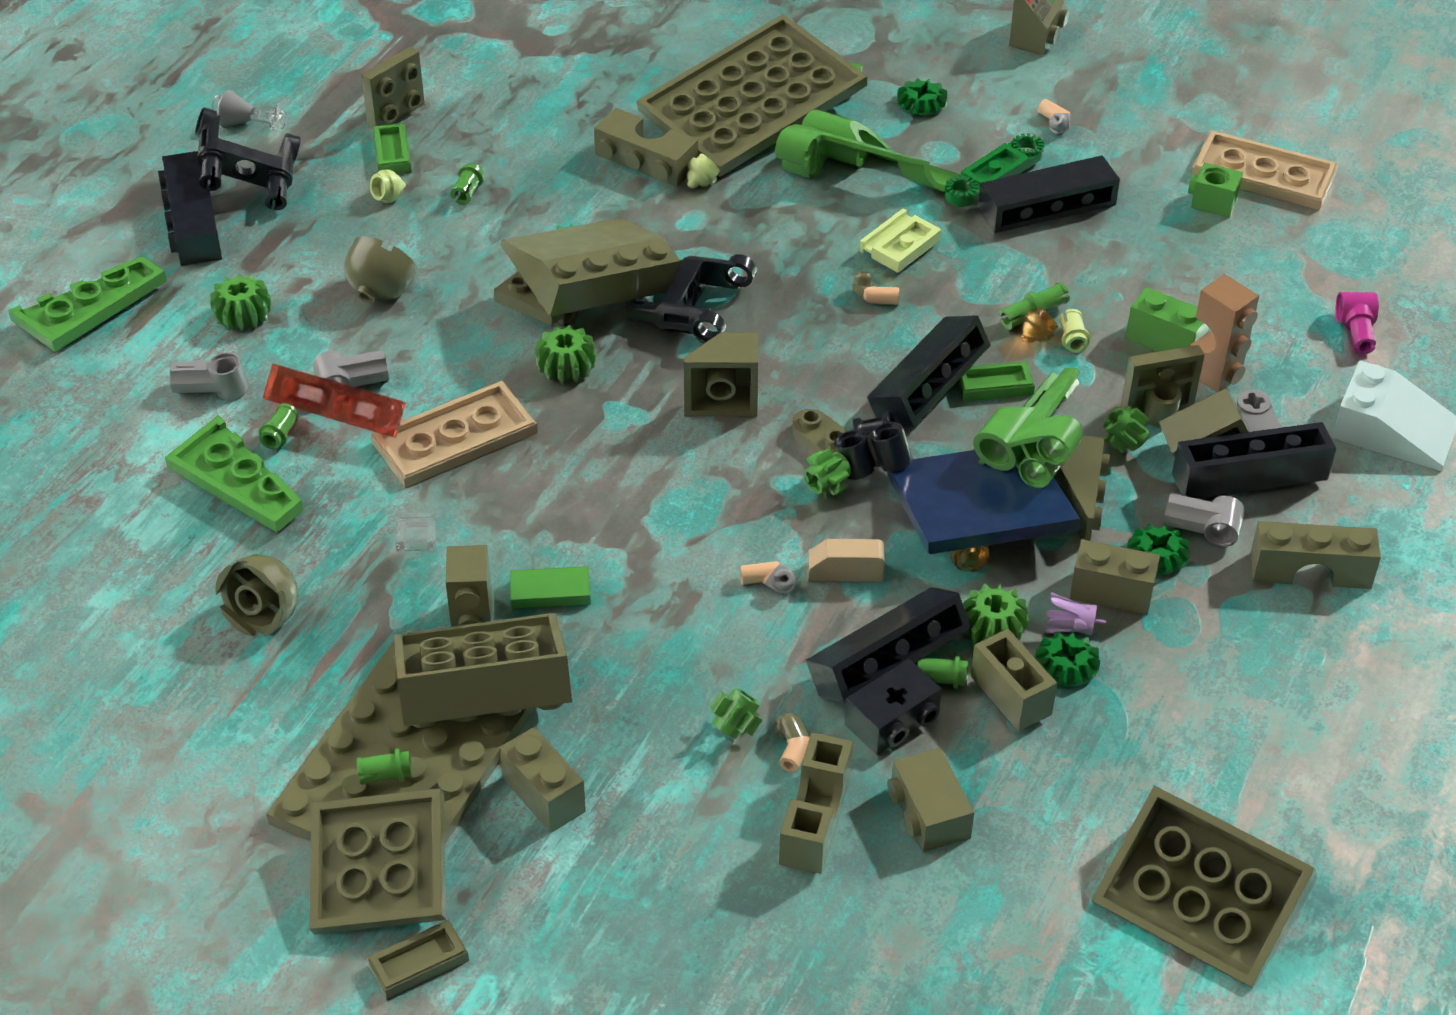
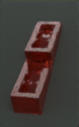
(334, 400)

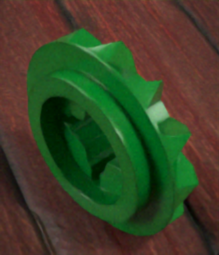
(932, 101)
(1176, 551)
(1060, 668)

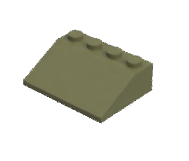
(593, 264)
(481, 670)
(1205, 886)

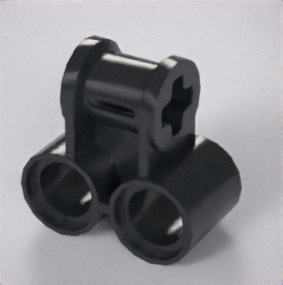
(873, 445)

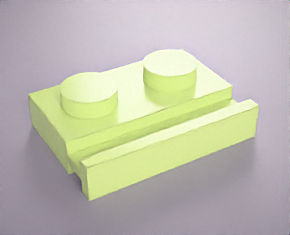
(900, 240)

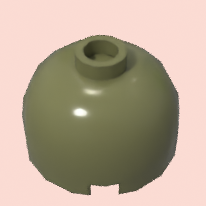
(377, 271)
(257, 594)

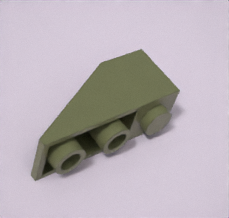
(1082, 485)

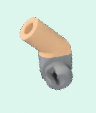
(1058, 117)
(771, 574)

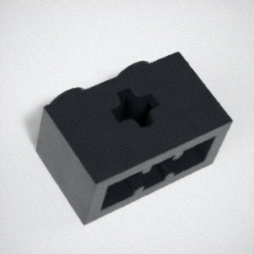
(893, 706)

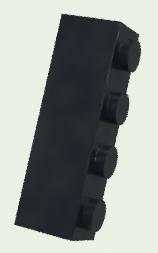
(1048, 194)
(191, 210)
(930, 369)
(1253, 460)
(879, 646)

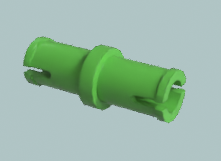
(1046, 299)

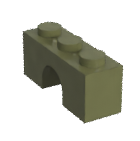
(622, 140)
(1285, 548)
(814, 813)

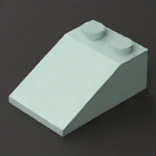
(1394, 418)

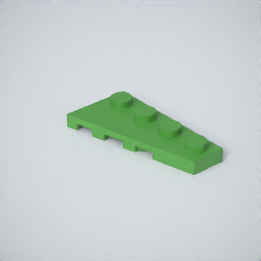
(69, 315)
(228, 470)

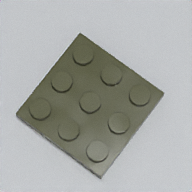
(377, 861)

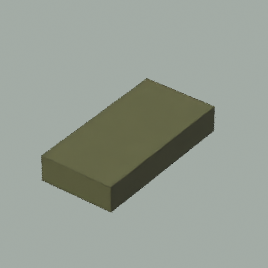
(417, 959)

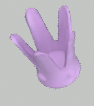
(1076, 617)

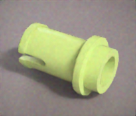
(1075, 336)

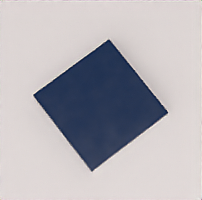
(974, 505)

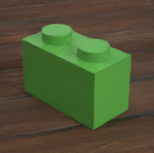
(1163, 322)

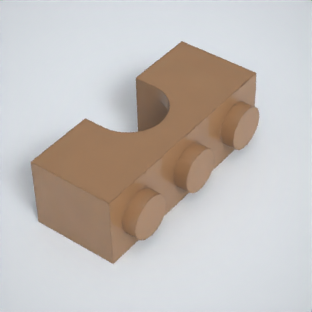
(1230, 314)

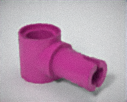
(1359, 314)

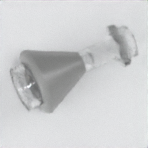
(235, 110)

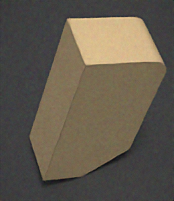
(847, 561)

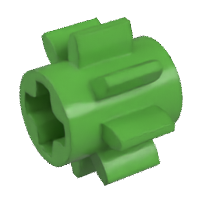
(1126, 429)
(827, 472)
(736, 713)

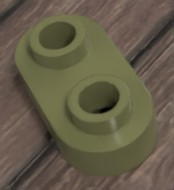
(815, 430)

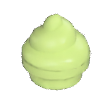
(701, 172)
(386, 186)

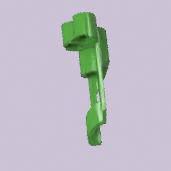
(842, 139)
(1029, 435)

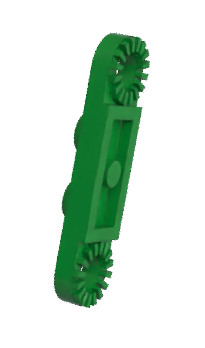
(1000, 163)

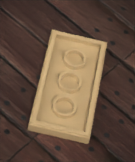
(1270, 169)
(455, 433)

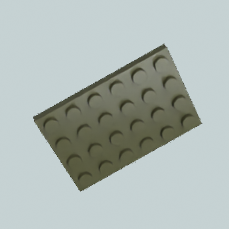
(752, 92)
(443, 756)

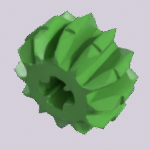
(240, 302)
(565, 354)
(995, 611)

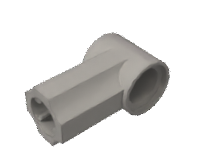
(353, 369)
(219, 375)
(1217, 520)

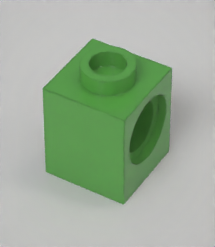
(1215, 189)

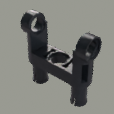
(221, 157)
(677, 308)

